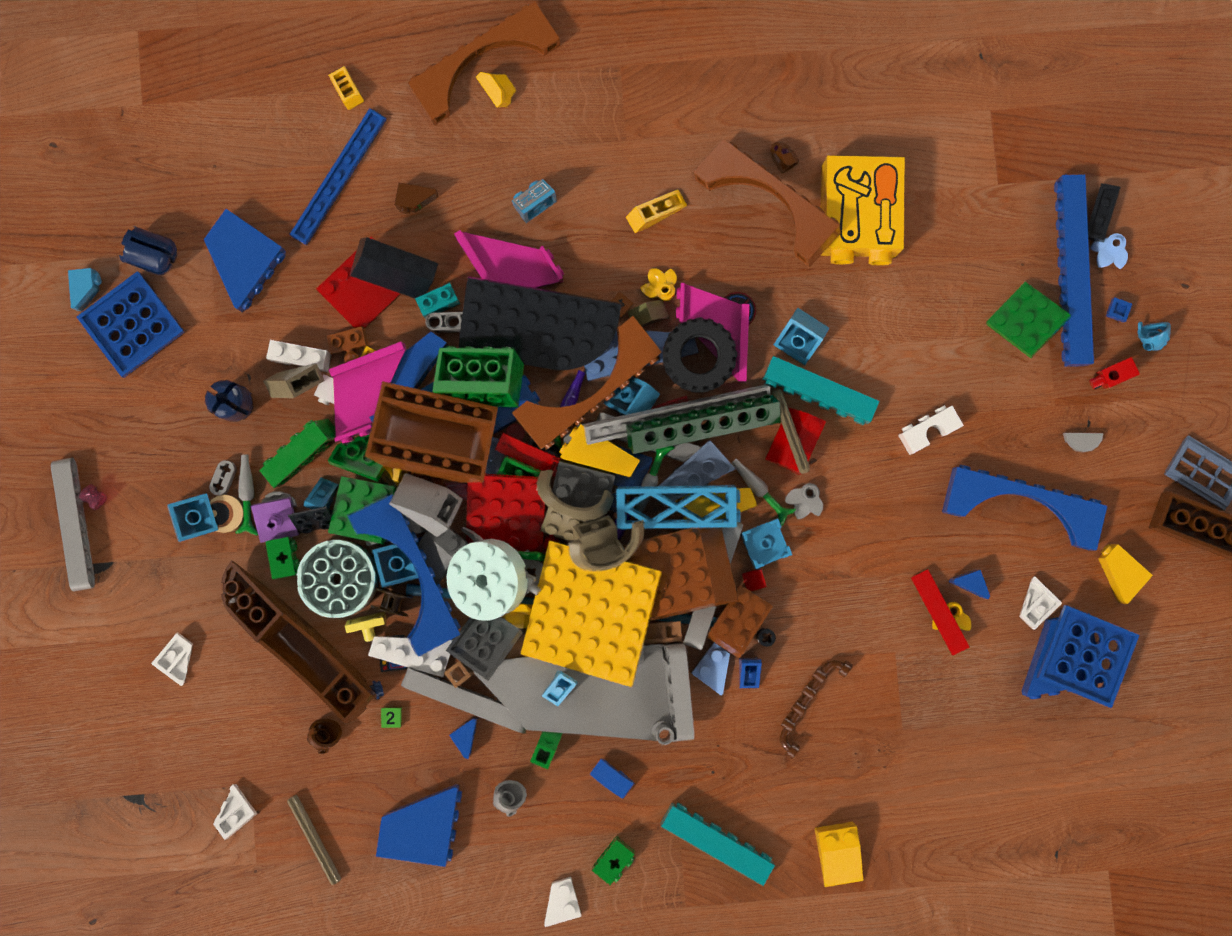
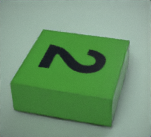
(391, 717)

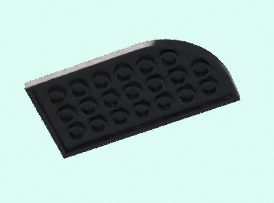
(539, 324)

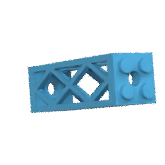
(728, 505)

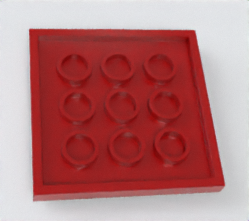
(506, 511)

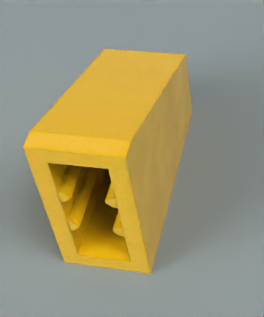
(1123, 572)

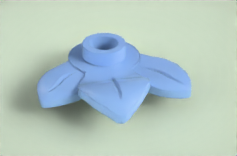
(1109, 253)

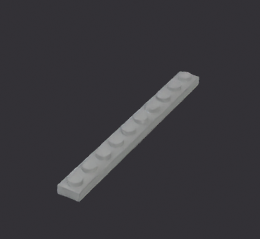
(616, 427)

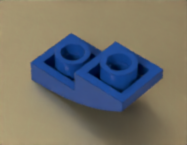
(612, 779)

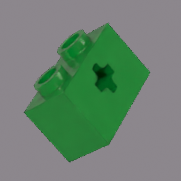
(278, 548)
(616, 850)

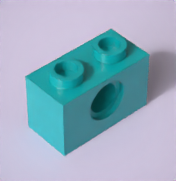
(437, 300)

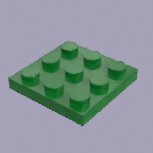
(1028, 319)
(352, 496)

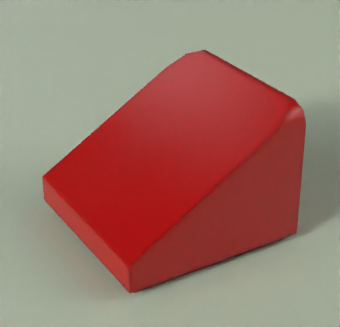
(754, 580)

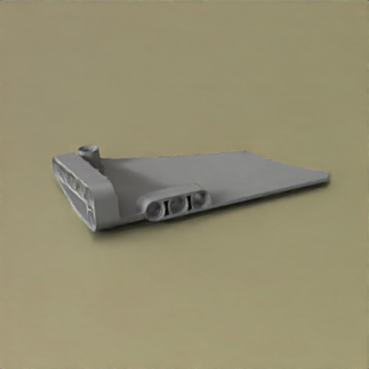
(599, 706)

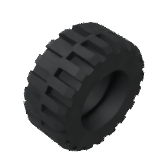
(718, 336)

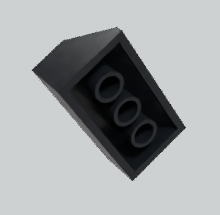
(393, 268)

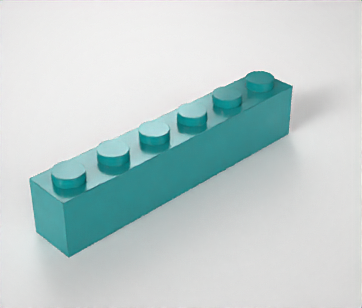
(820, 390)
(717, 843)

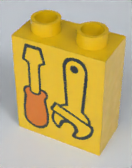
(869, 205)

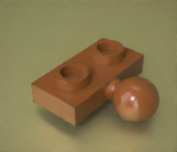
(347, 342)

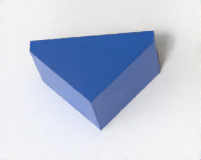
(972, 582)
(749, 672)
(464, 737)

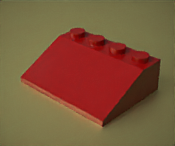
(354, 298)

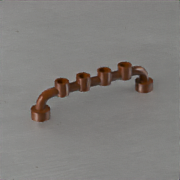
(809, 692)

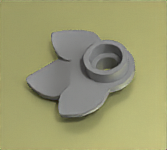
(804, 503)

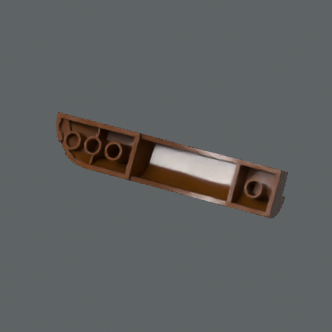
(295, 643)

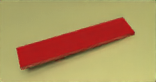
(527, 453)
(940, 612)

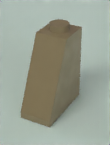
(293, 381)

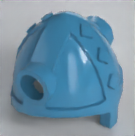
(1152, 338)

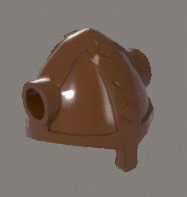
(324, 734)

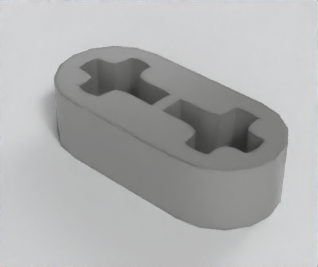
(227, 479)

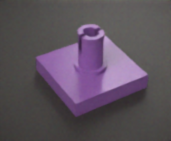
(273, 519)

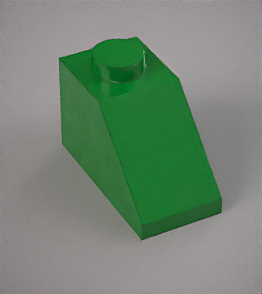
(514, 467)

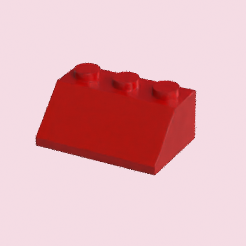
(808, 430)

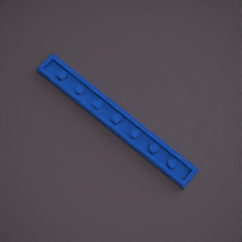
(338, 176)

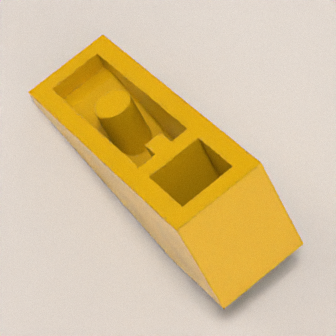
(656, 210)

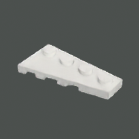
(400, 652)

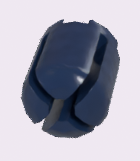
(148, 251)
(220, 403)

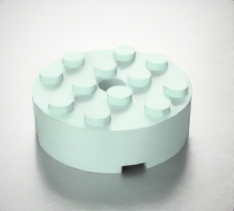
(487, 579)
(317, 582)

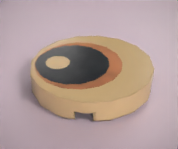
(227, 513)

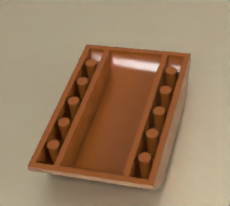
(431, 433)
(693, 570)

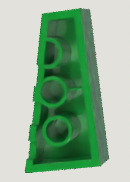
(298, 452)

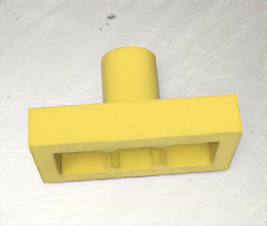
(366, 624)

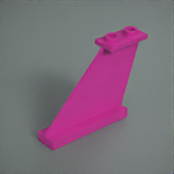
(509, 261)
(730, 314)
(358, 389)

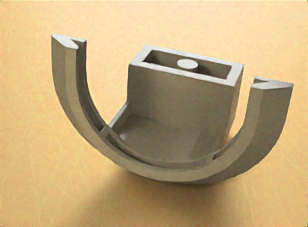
(561, 516)
(597, 544)

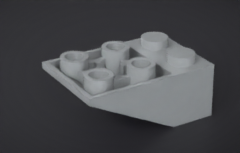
(426, 503)

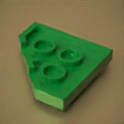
(352, 458)

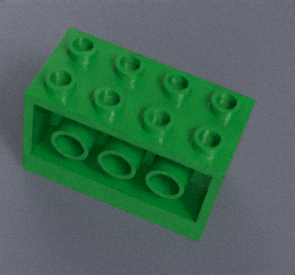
(480, 375)

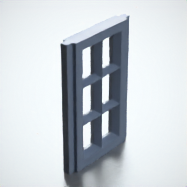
(1192, 485)

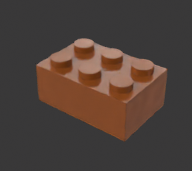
(739, 622)

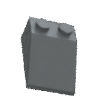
(440, 551)

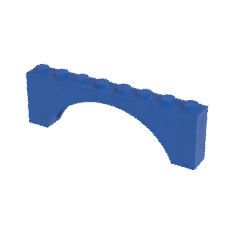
(1080, 517)
(434, 620)

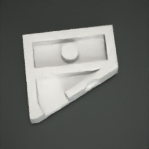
(1038, 604)
(175, 658)
(234, 813)
(562, 903)

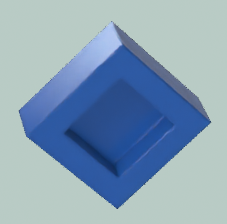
(1118, 309)

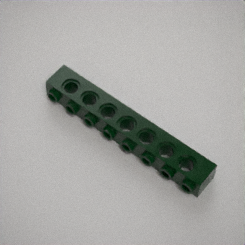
(713, 427)

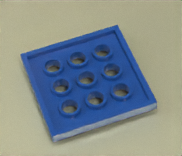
(118, 322)
(1118, 658)

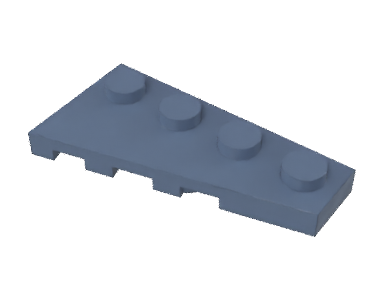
(698, 470)

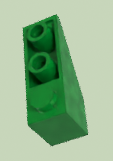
(546, 749)

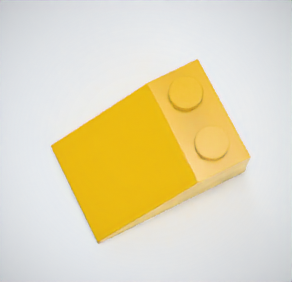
(839, 853)

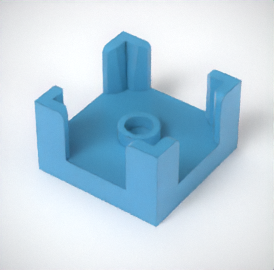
(765, 543)

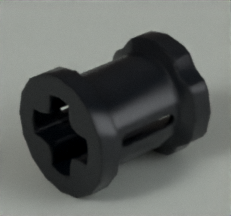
(772, 637)

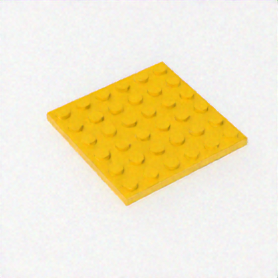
(591, 617)

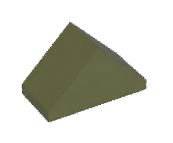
(649, 312)

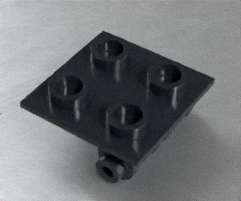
(311, 520)

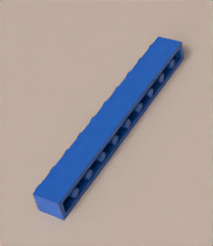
(1074, 270)

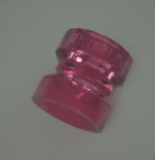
(93, 497)

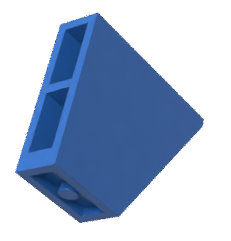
(242, 257)
(1035, 687)
(421, 829)

